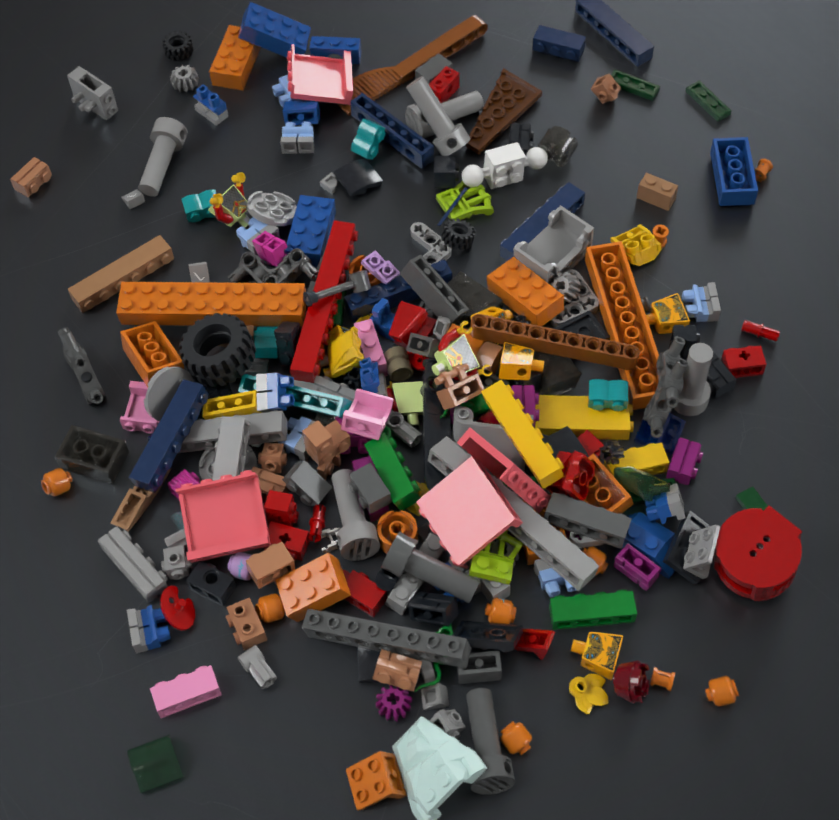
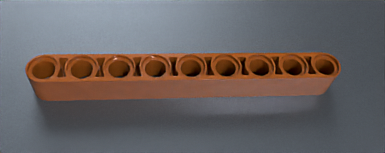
(555, 341)

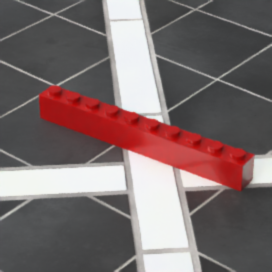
(319, 315)

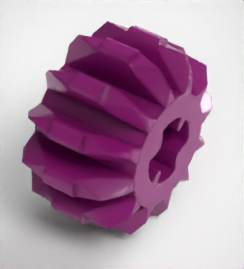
(385, 706)

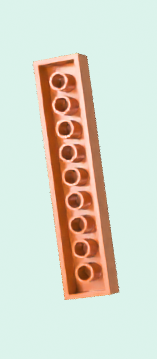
(188, 301)
(624, 316)

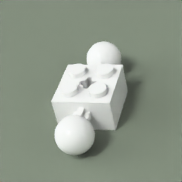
(504, 166)

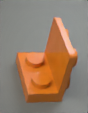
(375, 780)

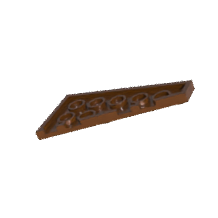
(503, 107)

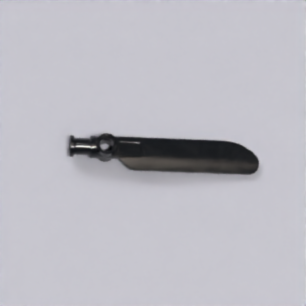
(433, 426)

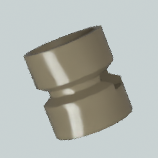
(398, 364)

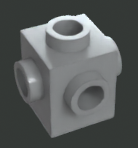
(176, 562)
(449, 721)

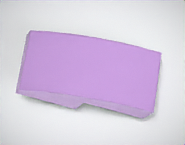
(380, 268)

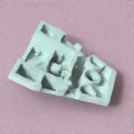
(433, 767)

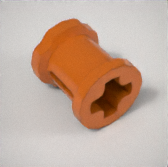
(763, 169)
(660, 233)
(662, 678)

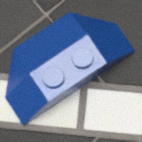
(650, 540)

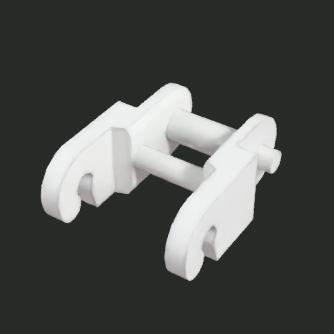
(329, 533)

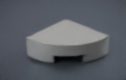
(329, 183)

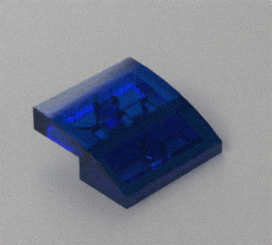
(671, 433)

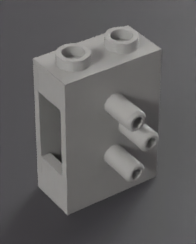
(92, 93)

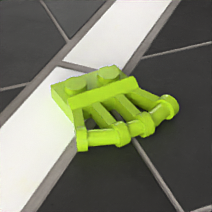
(465, 208)
(496, 566)

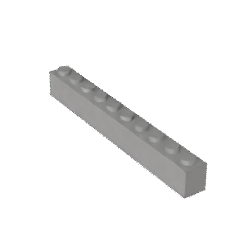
(534, 531)

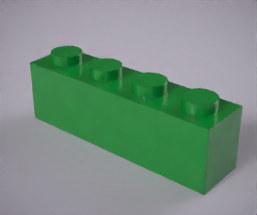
(393, 472)
(592, 610)

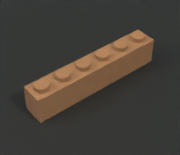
(128, 268)

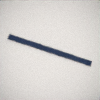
(452, 206)

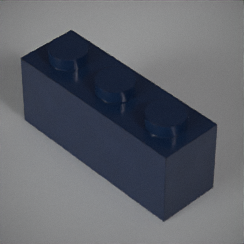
(559, 43)

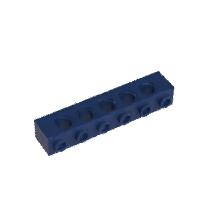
(396, 132)

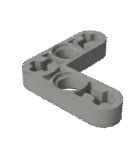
(434, 249)
(579, 304)

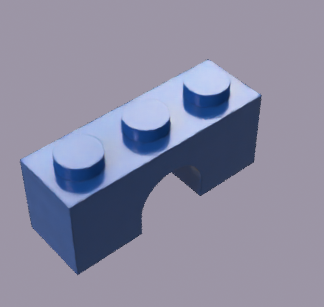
(336, 45)

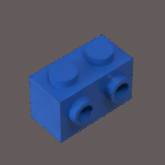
(301, 111)

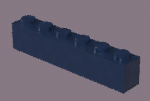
(615, 30)
(568, 197)
(397, 290)
(169, 436)

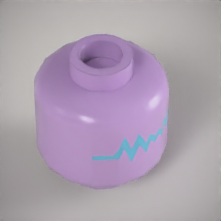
(238, 567)

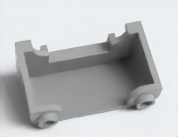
(557, 246)
(490, 432)

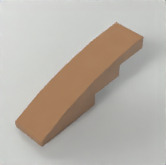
(134, 506)

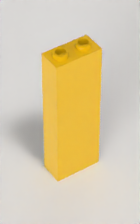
(573, 411)

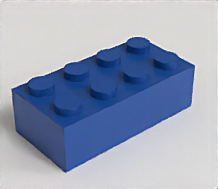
(273, 31)
(733, 171)
(311, 226)

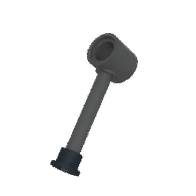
(358, 282)

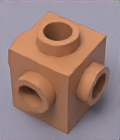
(606, 88)
(272, 457)

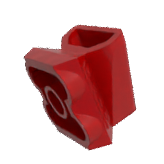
(410, 320)
(577, 474)

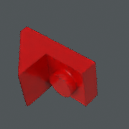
(535, 641)

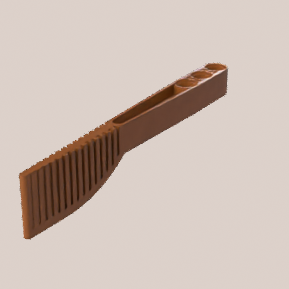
(382, 80)

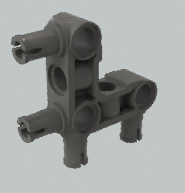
(285, 272)
(80, 363)
(670, 375)

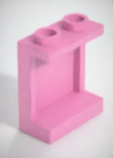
(367, 414)
(136, 416)

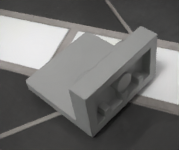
(701, 551)

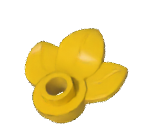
(591, 694)

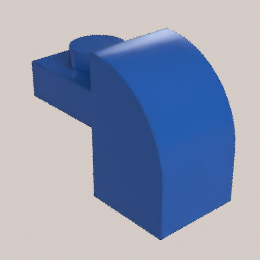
(382, 318)

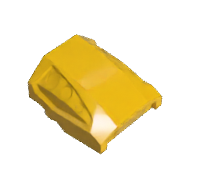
(639, 245)
(344, 352)

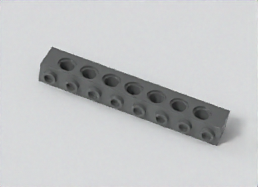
(388, 637)

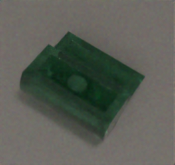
(640, 483)
(154, 763)

